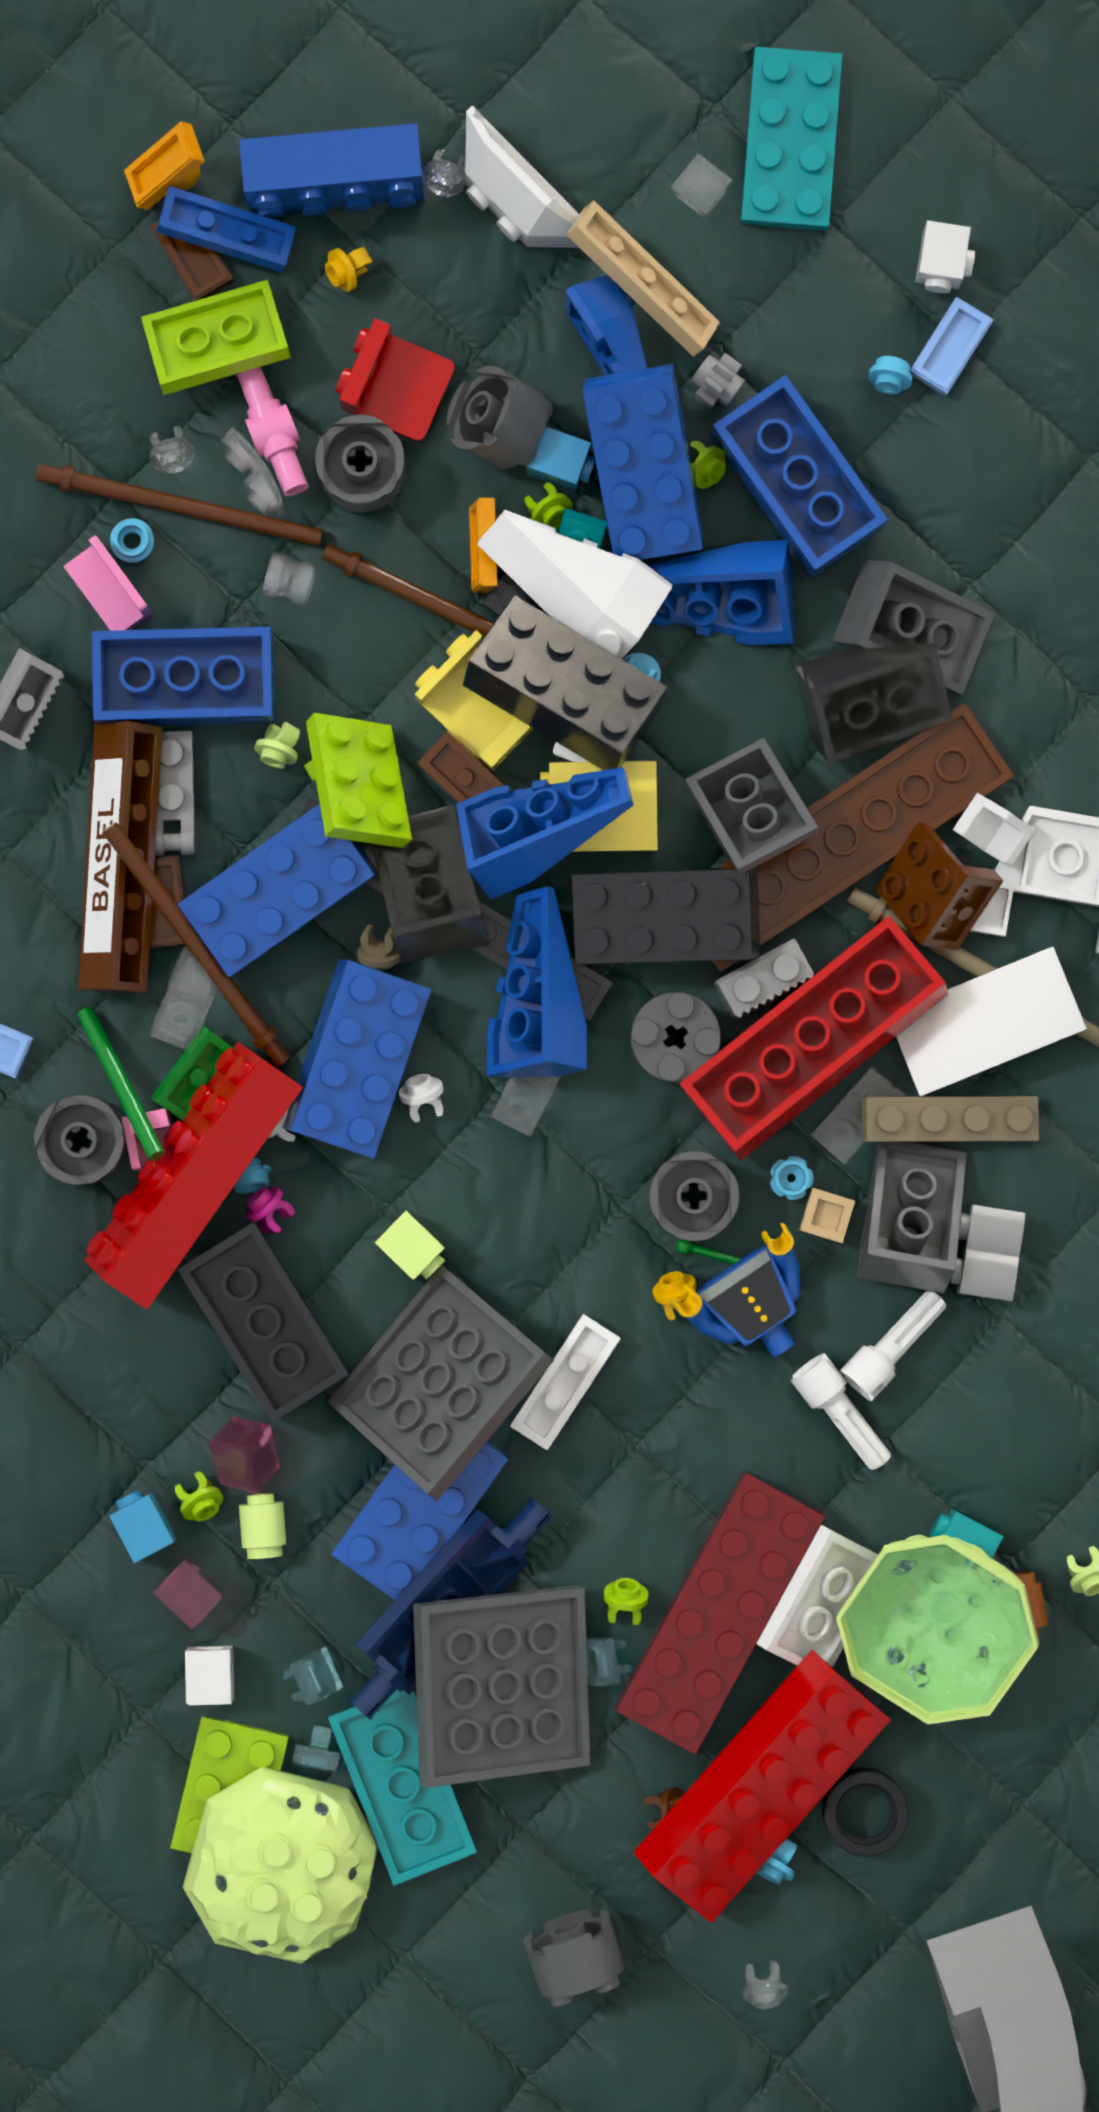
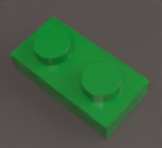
(190, 1072)

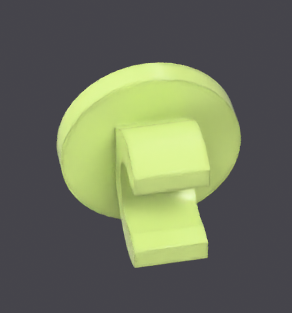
(277, 745)
(1085, 1579)

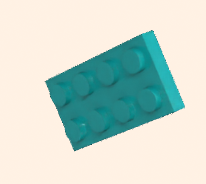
(791, 138)
(411, 1823)

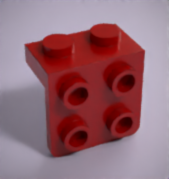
(394, 382)

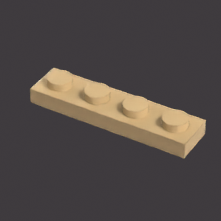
(643, 278)

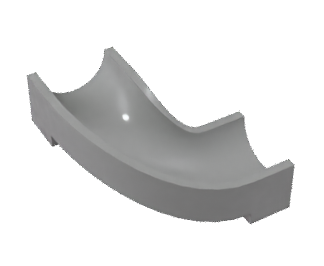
(1010, 2015)

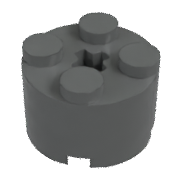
(498, 418)
(340, 450)
(677, 1012)
(58, 1150)
(710, 1177)
(575, 1956)

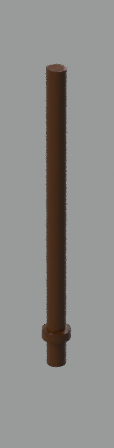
(70, 479)
(355, 565)
(263, 1035)

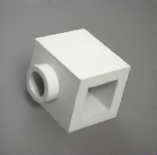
(944, 257)

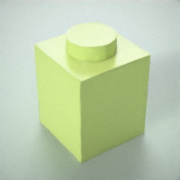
(412, 1247)

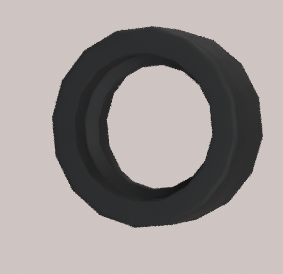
(894, 1830)

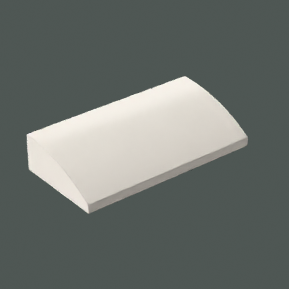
(991, 1021)

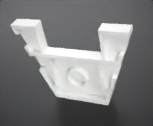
(1054, 864)

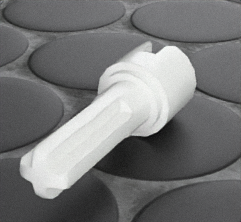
(874, 1366)
(824, 1388)

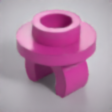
(262, 1206)

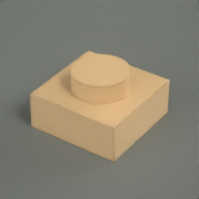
(827, 1215)

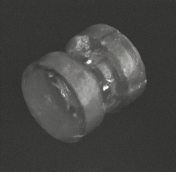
(279, 578)

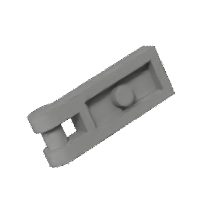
(176, 793)

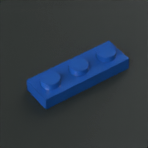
(225, 229)

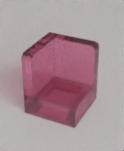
(244, 1454)
(188, 1593)

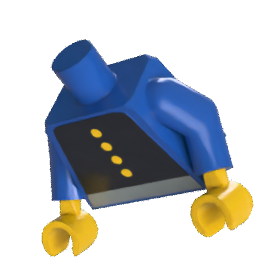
(749, 1297)

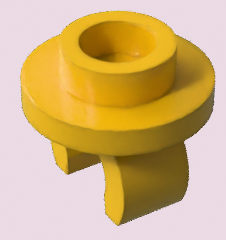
(344, 269)
(672, 1286)

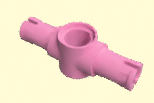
(273, 431)

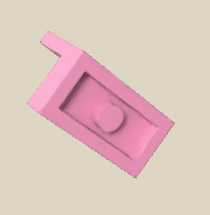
(107, 588)

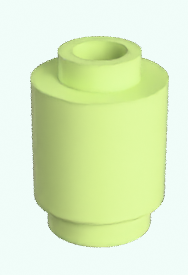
(262, 1526)

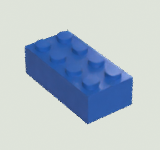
(332, 170)
(643, 463)
(798, 476)
(184, 676)
(275, 891)
(357, 1058)
(407, 1527)

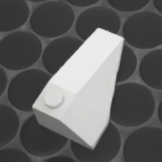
(577, 583)

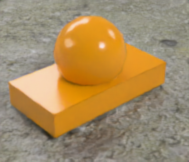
(167, 163)
(482, 566)

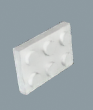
(814, 1597)

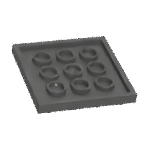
(440, 1382)
(501, 1685)

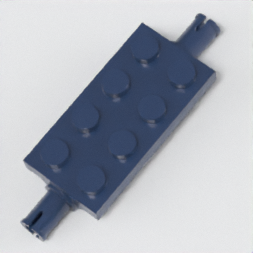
(471, 1564)

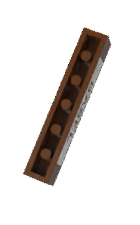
(114, 903)

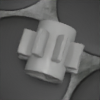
(717, 381)

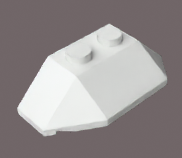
(513, 189)

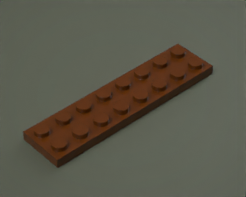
(874, 815)

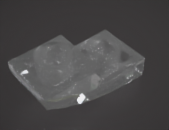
(260, 483)
(185, 1003)
(524, 1102)
(843, 1126)

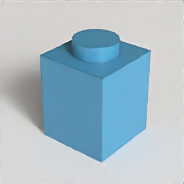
(562, 460)
(142, 1525)

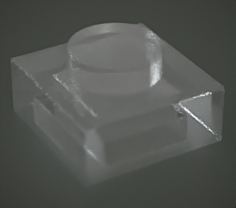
(701, 185)

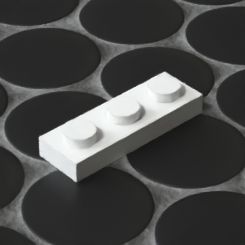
(565, 1382)

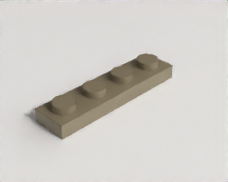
(950, 1119)

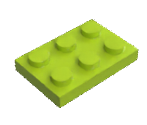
(215, 337)
(358, 780)
(221, 1757)

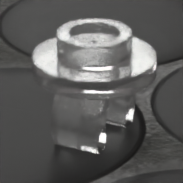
(444, 176)
(171, 454)
(764, 1993)

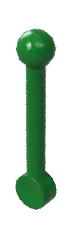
(686, 1247)

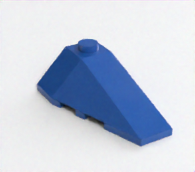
(606, 324)
(733, 592)
(526, 831)
(540, 1008)

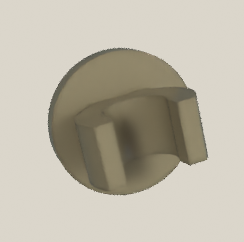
(378, 953)

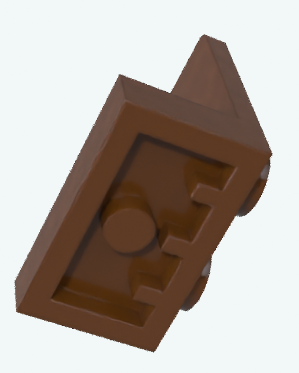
(935, 891)

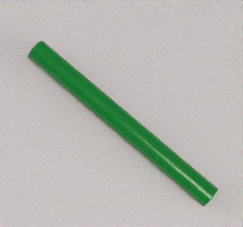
(121, 1084)

